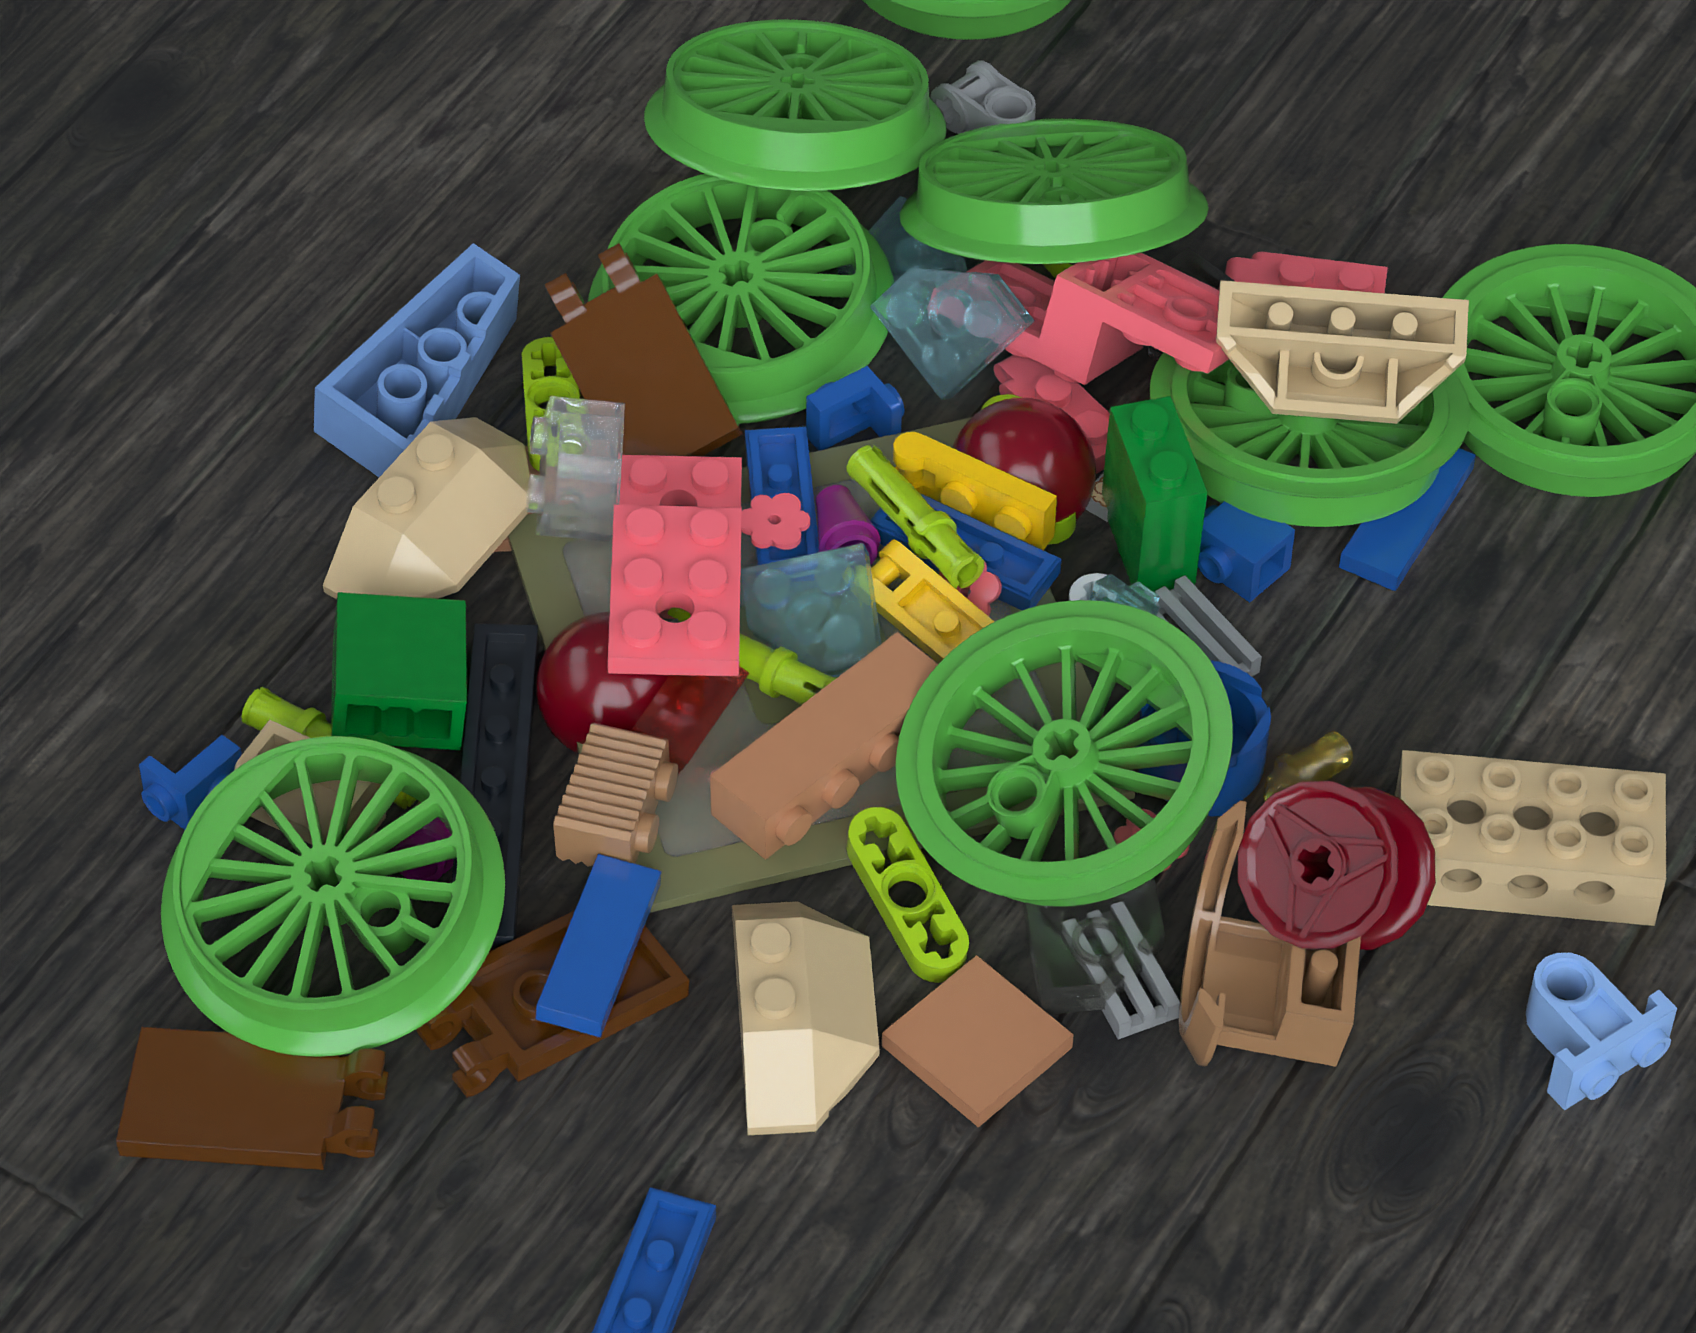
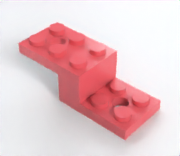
(1107, 313)
(676, 560)

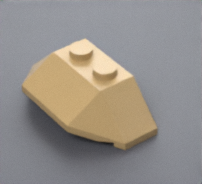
(1340, 348)
(433, 513)
(801, 1013)

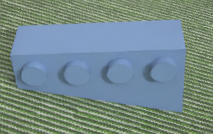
(419, 362)

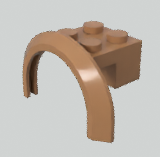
(1254, 988)

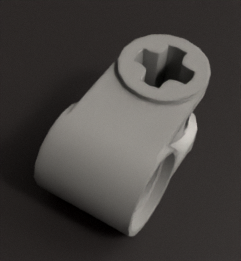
(983, 100)

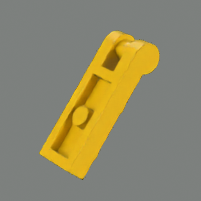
(976, 488)
(924, 604)

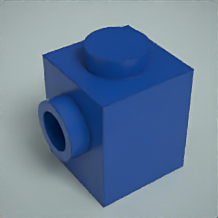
(1244, 550)

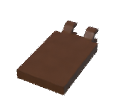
(640, 353)
(503, 1000)
(246, 1105)

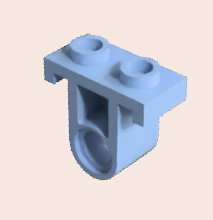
(1594, 1030)

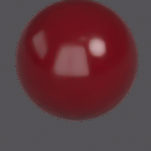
(1037, 446)
(580, 691)

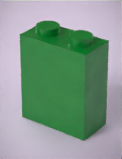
(1153, 493)
(399, 670)

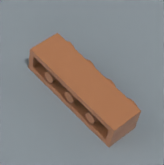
(820, 750)

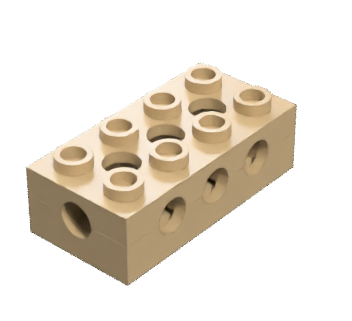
(1541, 836)

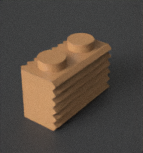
(614, 796)

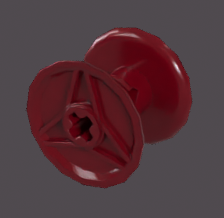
(1336, 865)

